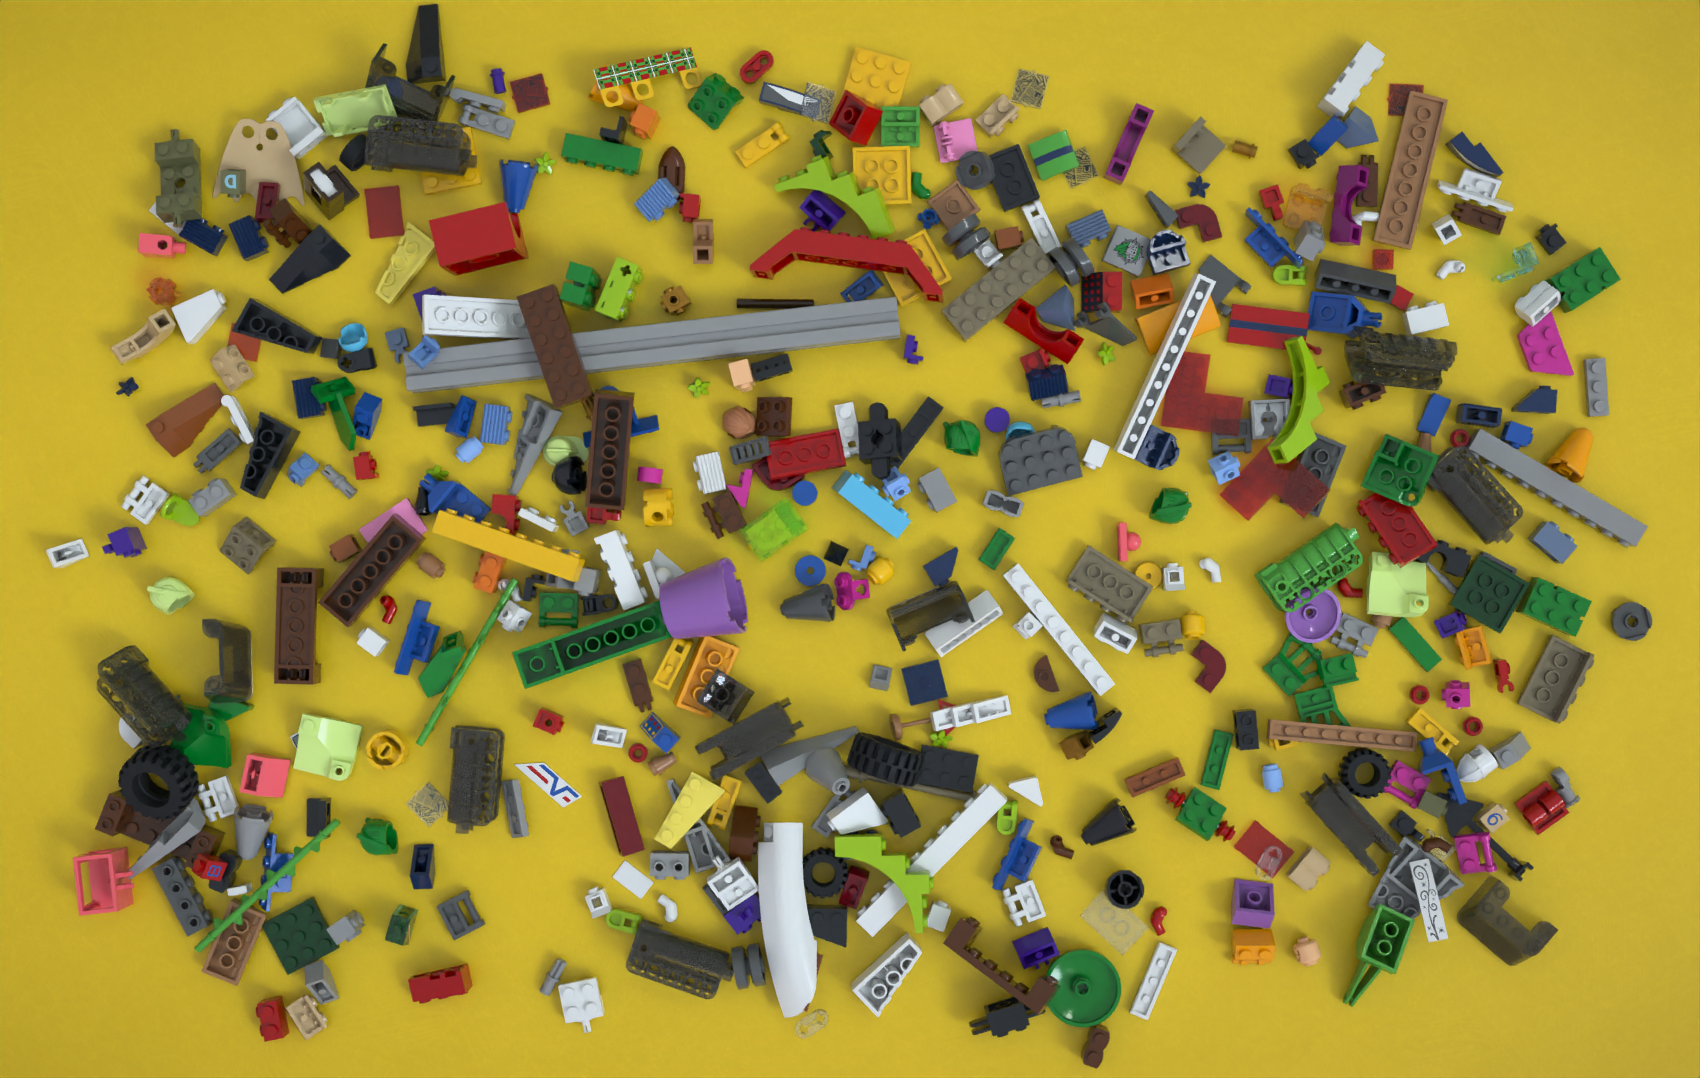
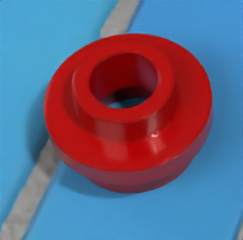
(1465, 438)
(1425, 694)
(1478, 726)
(633, 757)

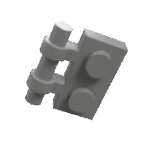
(1356, 629)

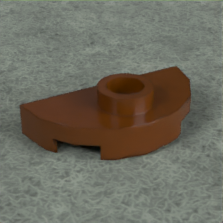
(1044, 675)

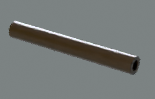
(774, 303)

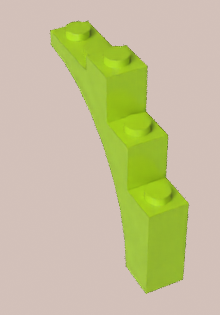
(844, 186)
(1305, 405)
(912, 884)

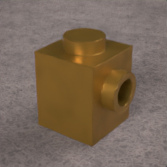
(1076, 745)

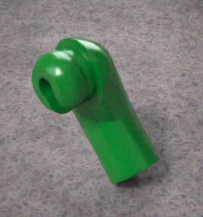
(917, 188)

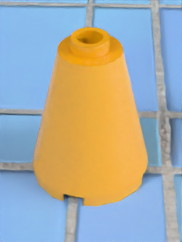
(629, 99)
(1572, 456)

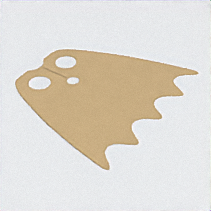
(269, 165)

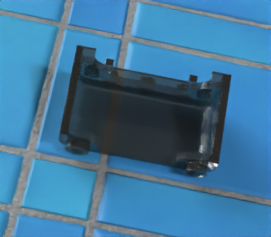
(235, 662)

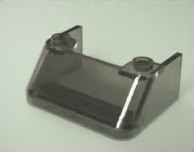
(408, 99)
(928, 611)

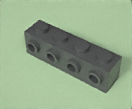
(1355, 281)
(183, 895)

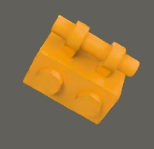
(1252, 946)

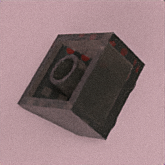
(725, 696)

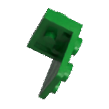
(714, 100)

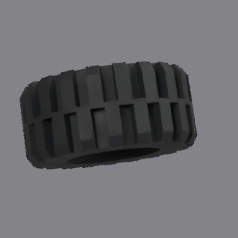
(886, 759)
(145, 794)

